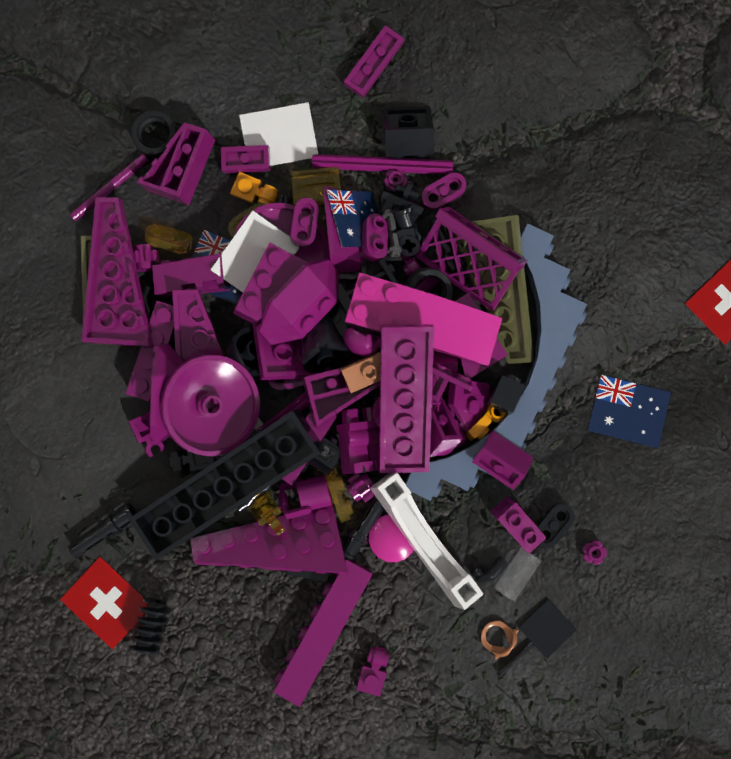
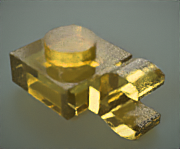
(265, 512)

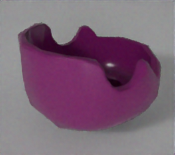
(362, 342)

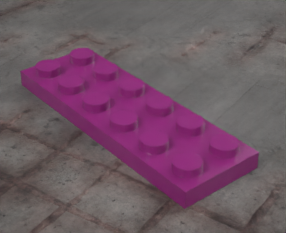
(405, 397)

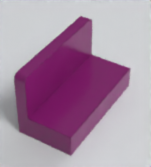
(503, 460)

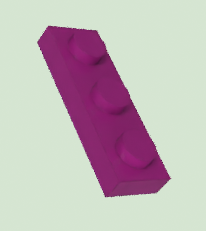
(374, 61)

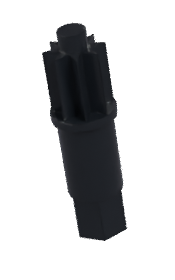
(446, 247)

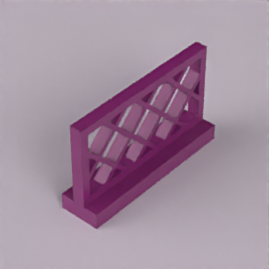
(484, 243)

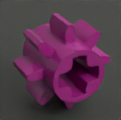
(145, 257)
(360, 487)

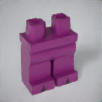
(358, 442)

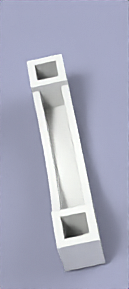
(402, 509)

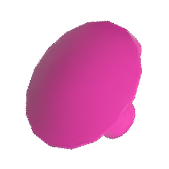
(388, 541)

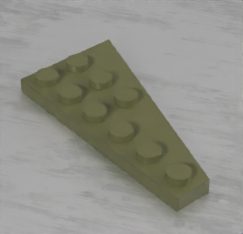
(513, 308)

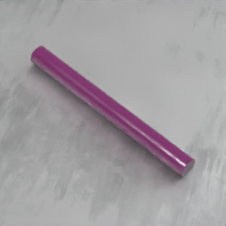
(109, 186)

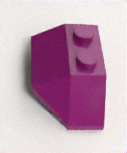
(300, 302)
(163, 364)

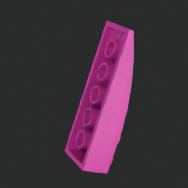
(457, 327)

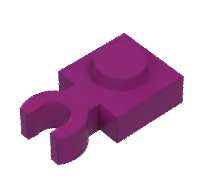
(141, 429)

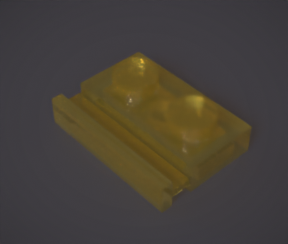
(311, 182)

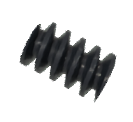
(151, 627)

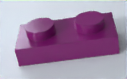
(245, 159)

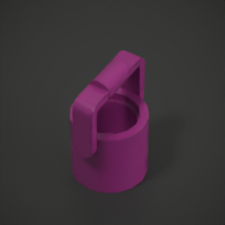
(312, 495)

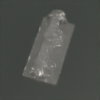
(517, 574)

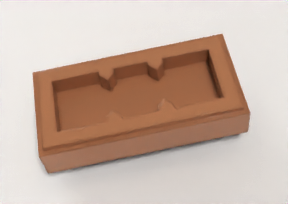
(362, 372)

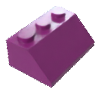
(343, 258)

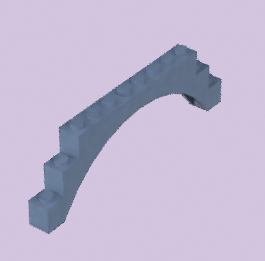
(556, 322)

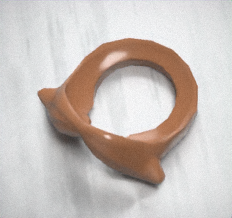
(496, 650)

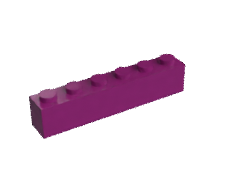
(322, 633)

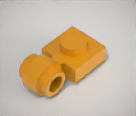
(248, 188)
(480, 428)

